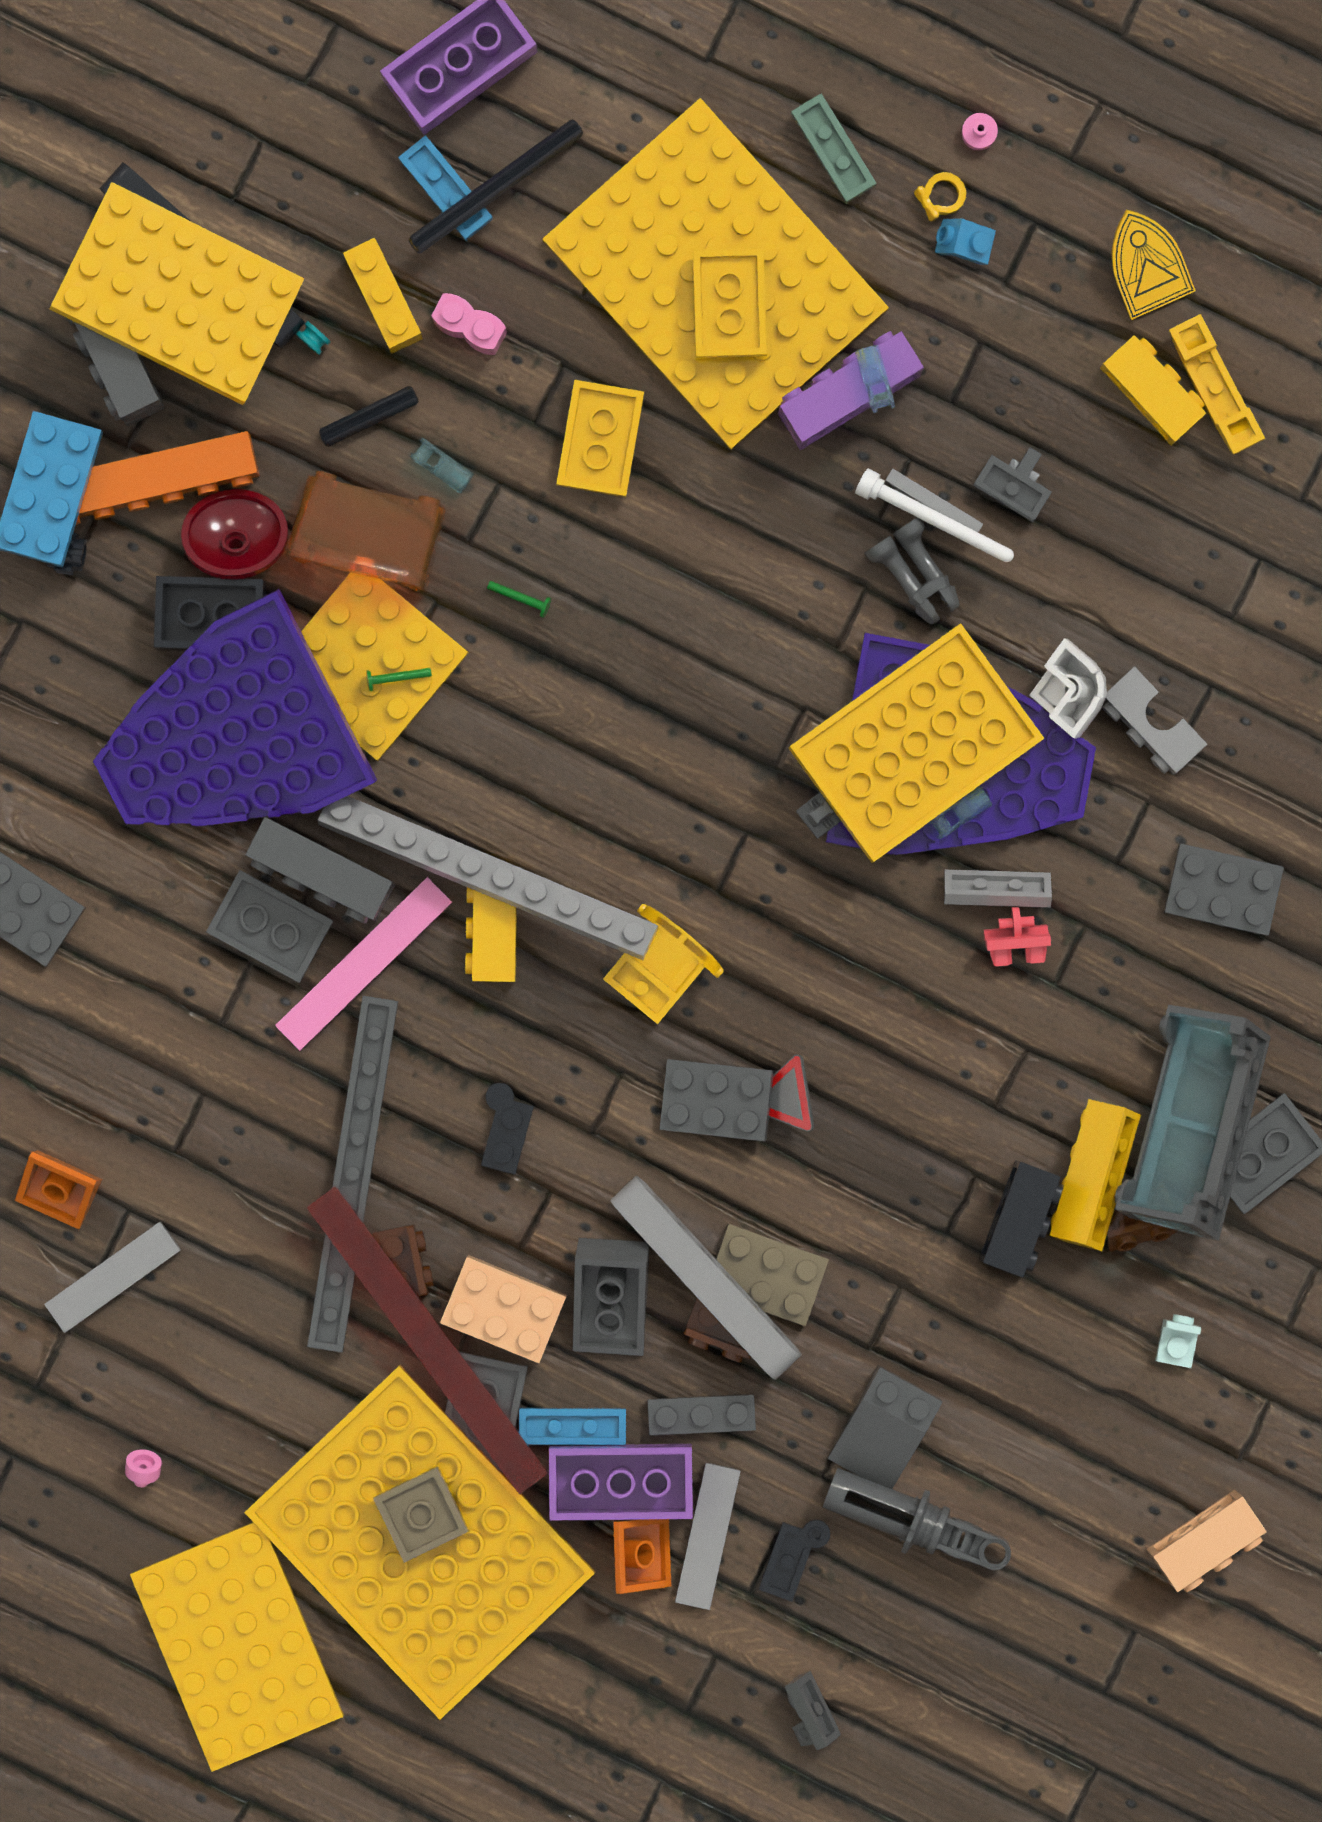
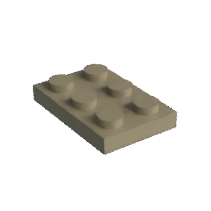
(773, 1273)

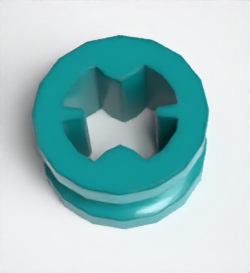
(313, 338)

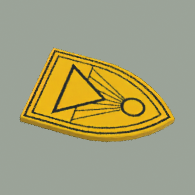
(1147, 265)

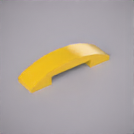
(1215, 385)

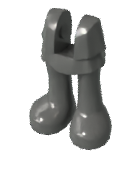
(888, 554)

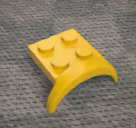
(666, 970)

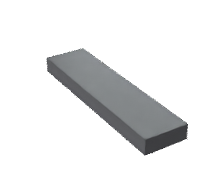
(112, 1277)
(707, 1536)

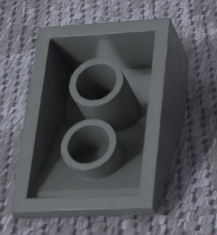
(610, 1296)
(885, 1428)

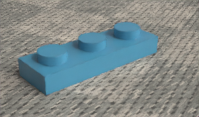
(441, 183)
(573, 1426)

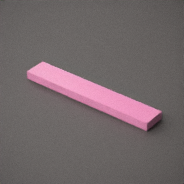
(363, 964)

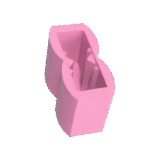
(459, 319)

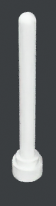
(873, 486)

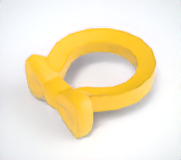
(933, 211)

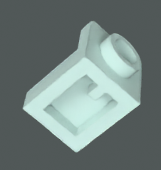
(1177, 1341)

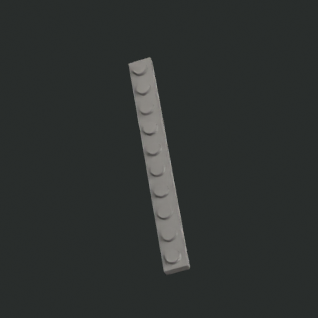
(489, 875)

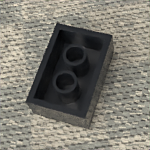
(192, 604)
(1021, 1219)

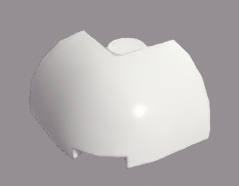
(1071, 689)

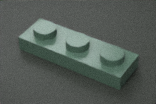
(833, 148)

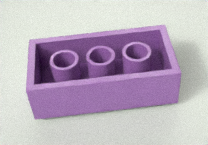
(458, 62)
(842, 394)
(620, 1482)

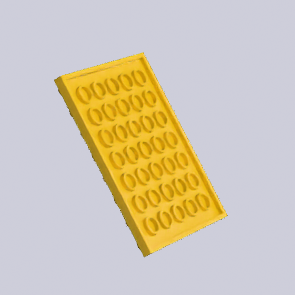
(706, 193)
(451, 1609)

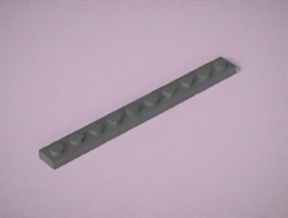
(354, 1165)

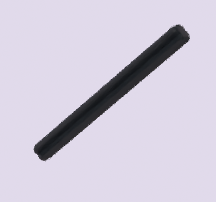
(495, 186)

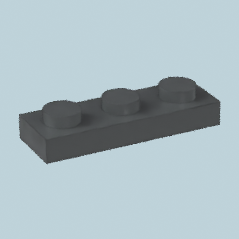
(701, 1414)

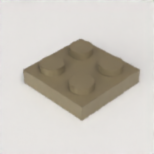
(421, 1514)

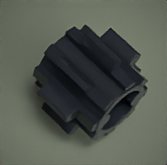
(75, 556)

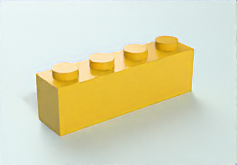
(1094, 1174)

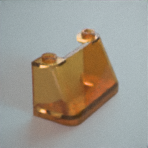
(366, 531)

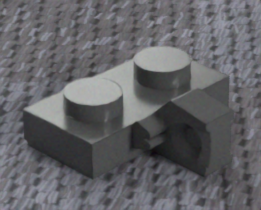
(1015, 484)

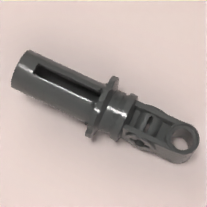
(929, 1529)

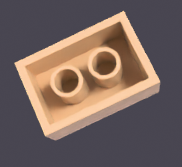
(503, 1309)
(1207, 1542)

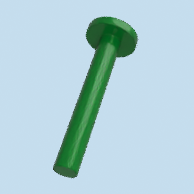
(543, 606)
(398, 676)

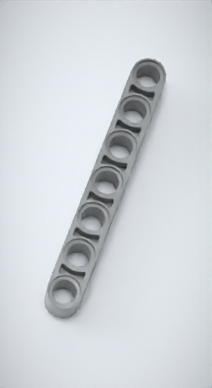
(706, 1277)

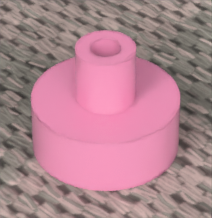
(979, 139)
(143, 1467)

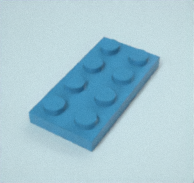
(48, 488)

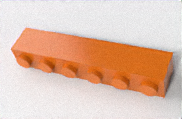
(169, 475)

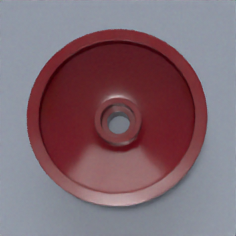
(232, 521)

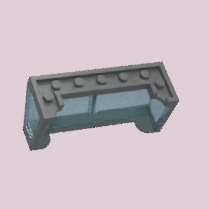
(1196, 1122)

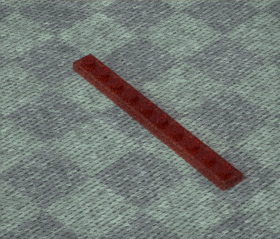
(427, 1340)

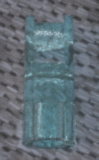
(873, 373)
(446, 469)
(964, 809)

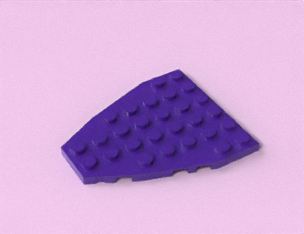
(235, 730)
(1028, 795)

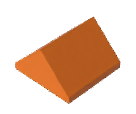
(57, 1189)
(641, 1555)

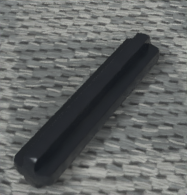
(368, 416)

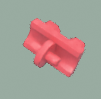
(1015, 934)

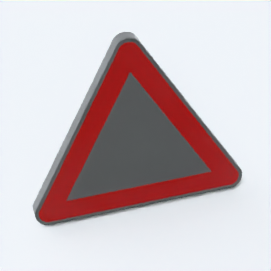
(791, 1096)

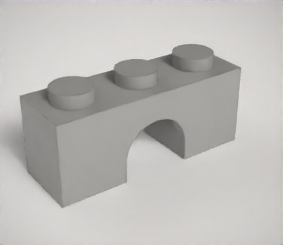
(1170, 747)

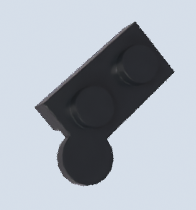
(507, 1129)
(790, 1557)

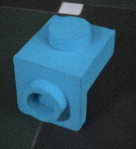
(965, 240)

